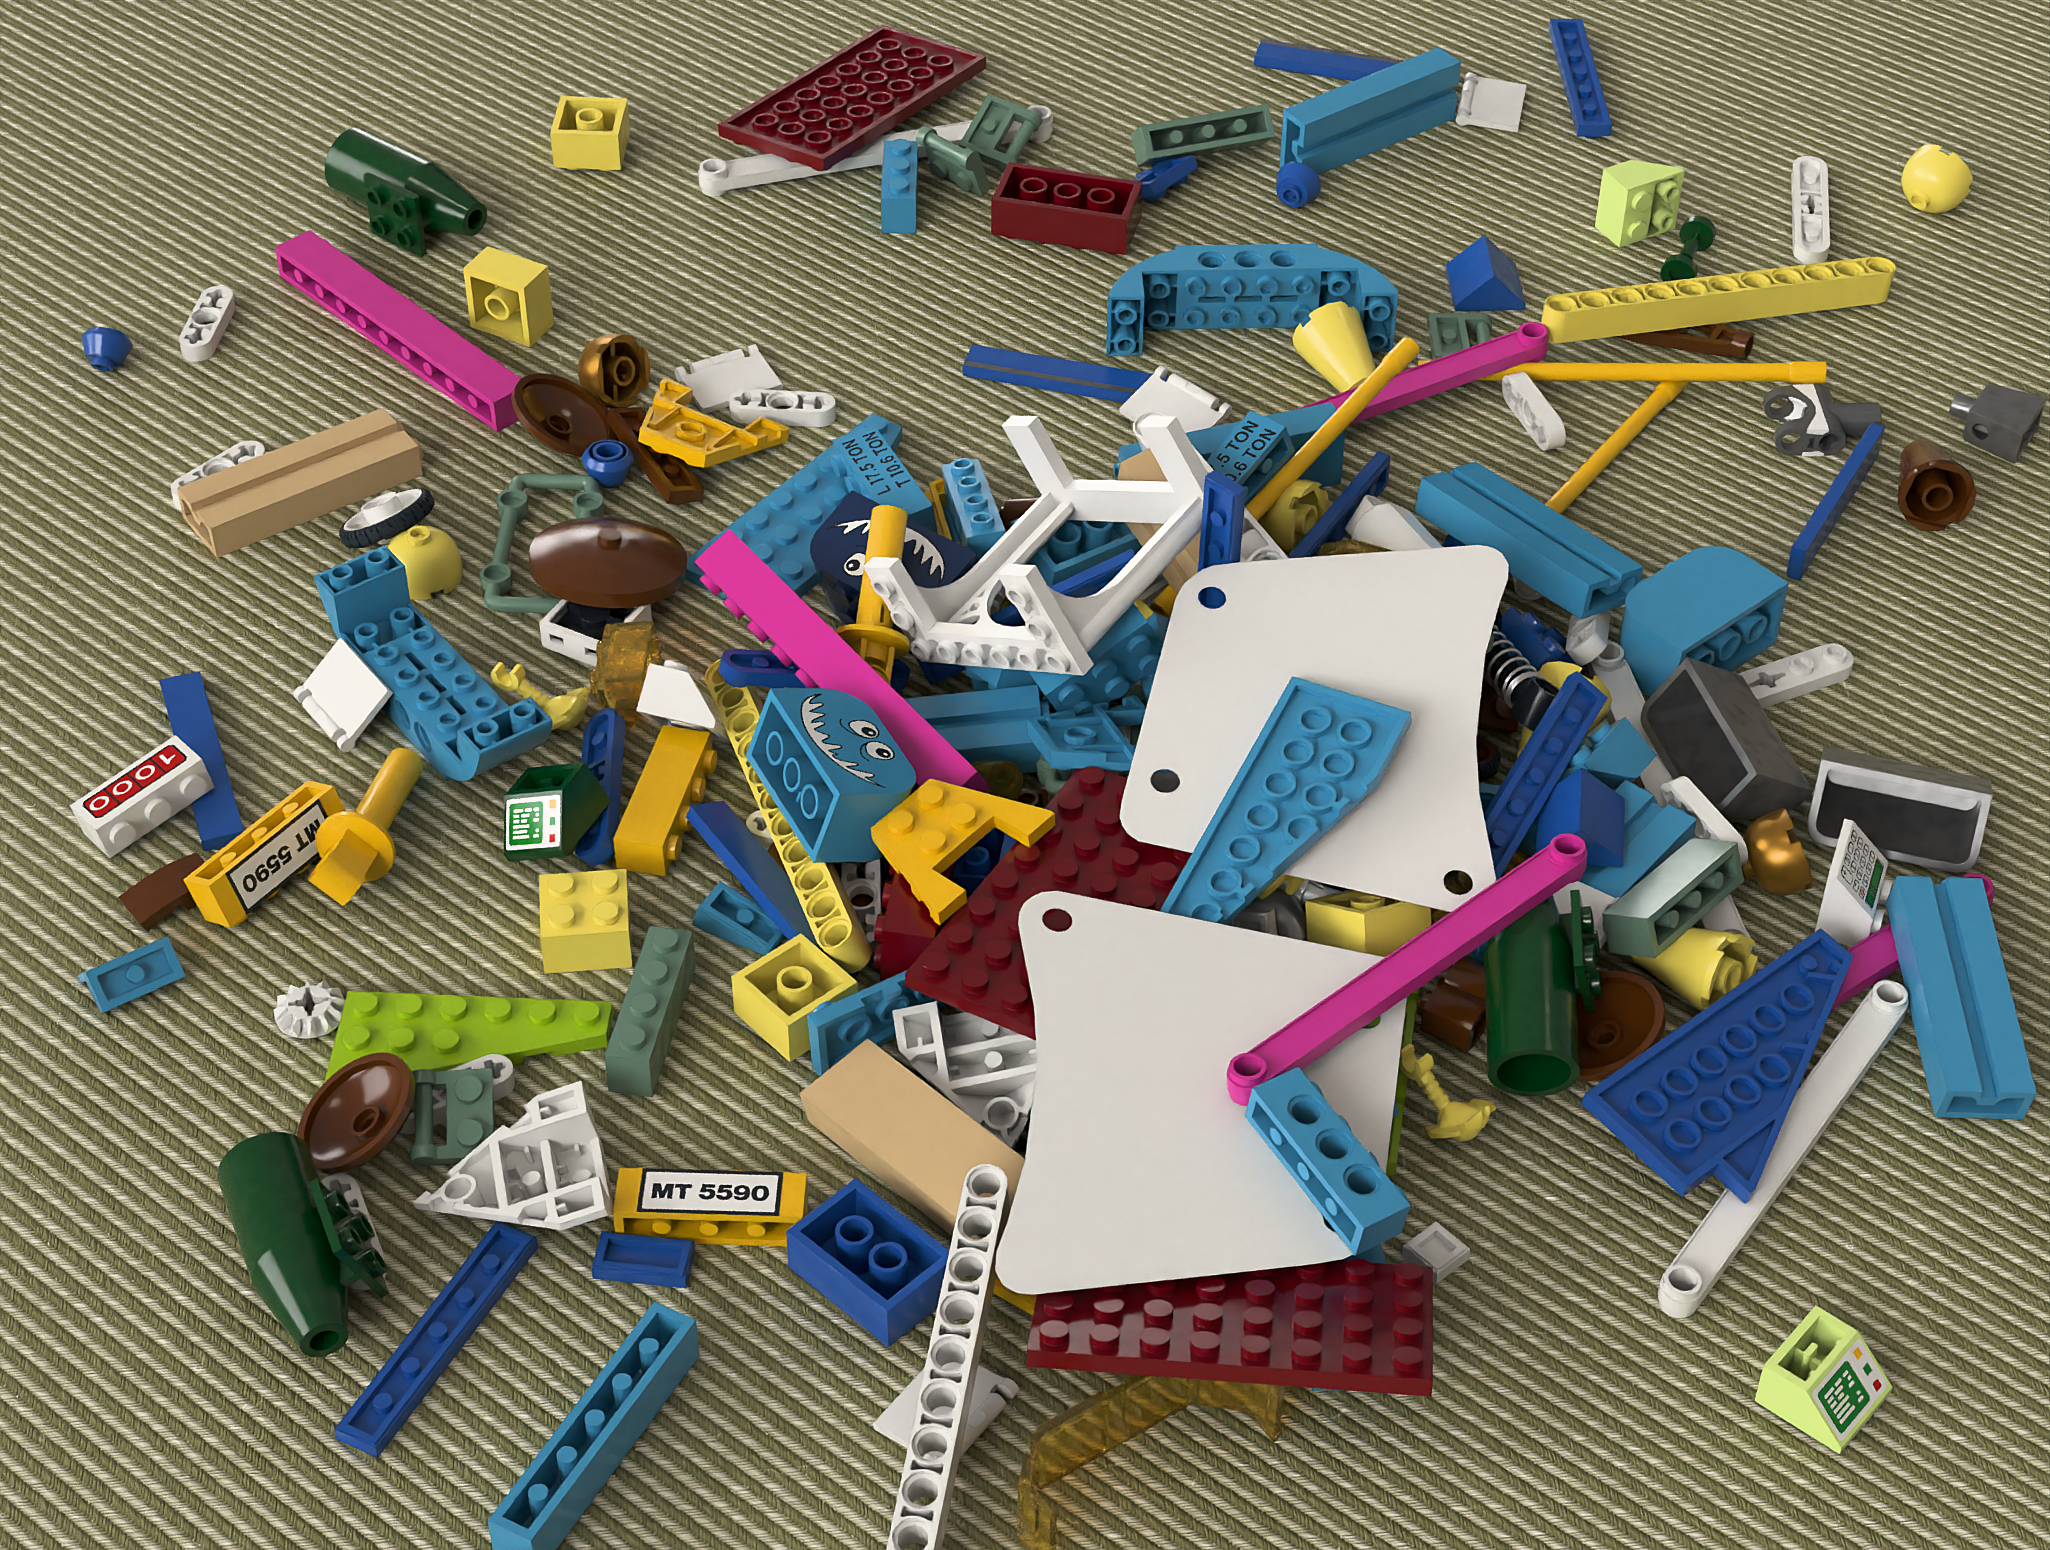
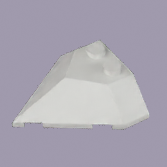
(972, 1064)
(536, 1172)

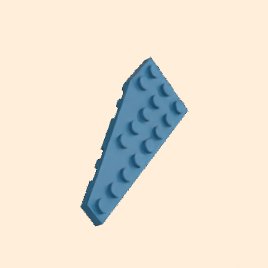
(787, 519)
(1298, 781)

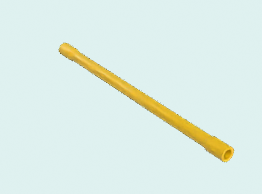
(1391, 366)
(1794, 372)
(1663, 394)

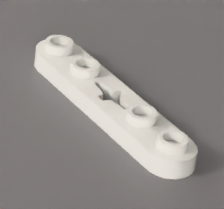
(1810, 189)
(1799, 674)

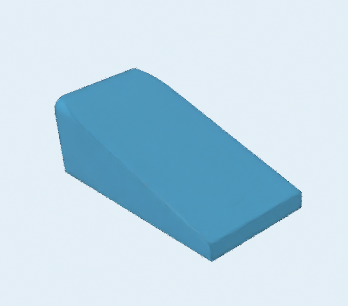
(737, 920)

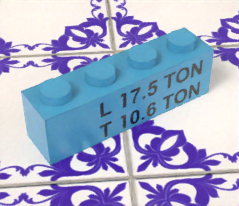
(1253, 453)
(878, 474)

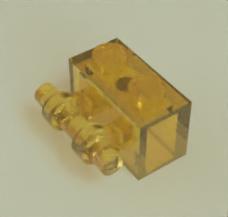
(623, 665)

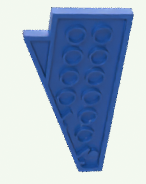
(1726, 1078)

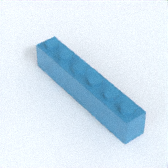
(597, 1433)

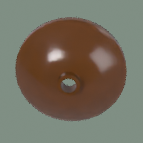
(560, 413)
(1624, 1025)
(358, 1112)

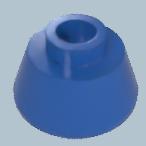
(1297, 184)
(106, 347)
(608, 462)

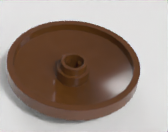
(607, 562)

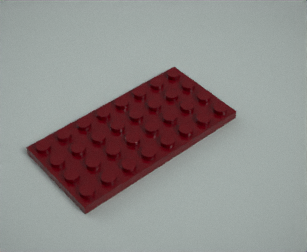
(852, 97)
(1088, 853)
(1286, 1326)

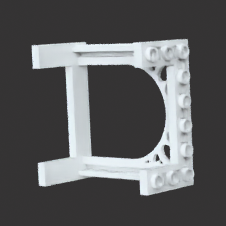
(1057, 626)

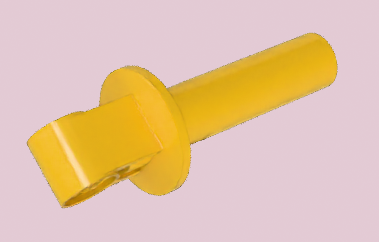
(873, 632)
(357, 843)

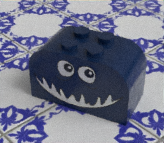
(841, 547)

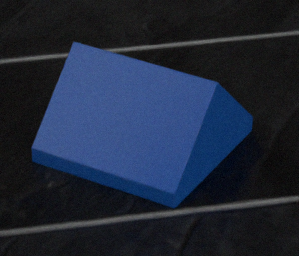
(1484, 279)
(1588, 810)

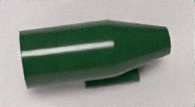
(401, 190)
(1531, 997)
(298, 1239)

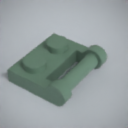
(991, 127)
(953, 161)
(1449, 331)
(468, 1113)

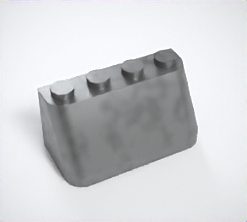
(1722, 741)
(1901, 808)

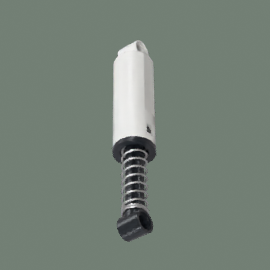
(1399, 530)

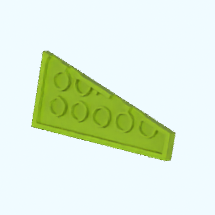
(456, 1029)

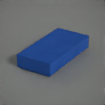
(643, 1259)

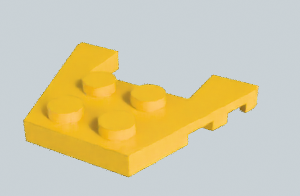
(698, 437)
(940, 826)

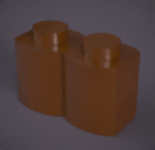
(1456, 1006)

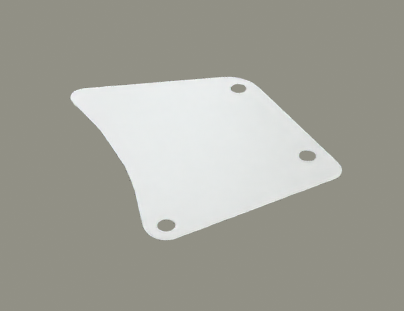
(1366, 624)
(1132, 1133)

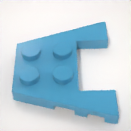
(1088, 738)

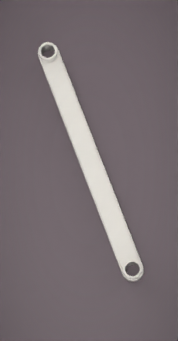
(719, 175)
(1628, 703)
(1811, 1111)

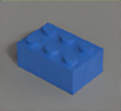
(869, 1261)

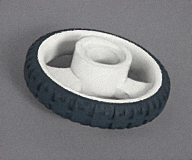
(386, 517)

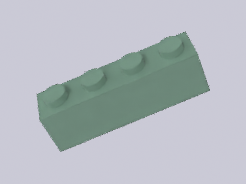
(1203, 134)
(1672, 898)
(650, 1012)

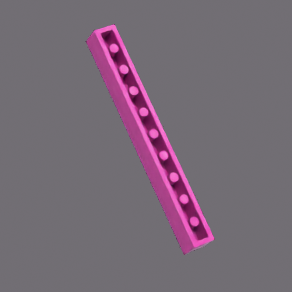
(400, 328)
(825, 657)

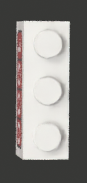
(142, 796)

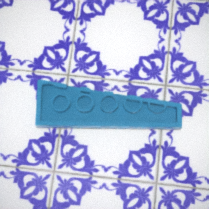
(845, 1024)

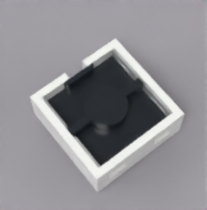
(577, 628)

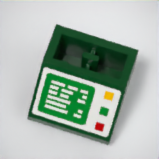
(551, 811)

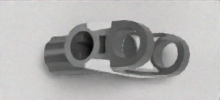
(1817, 419)

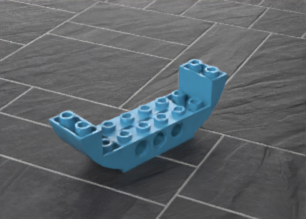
(1245, 290)
(435, 692)

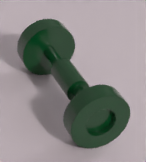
(1696, 235)

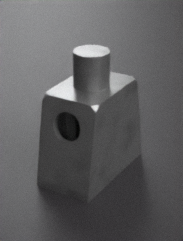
(1999, 420)

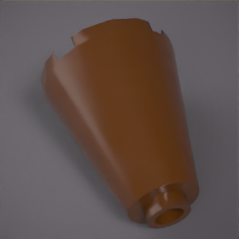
(1933, 487)

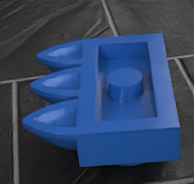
(1164, 175)

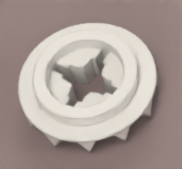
(325, 1017)

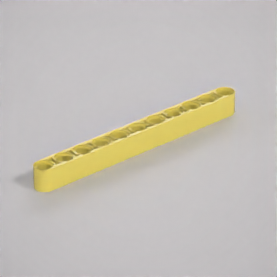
(1717, 299)
(815, 884)

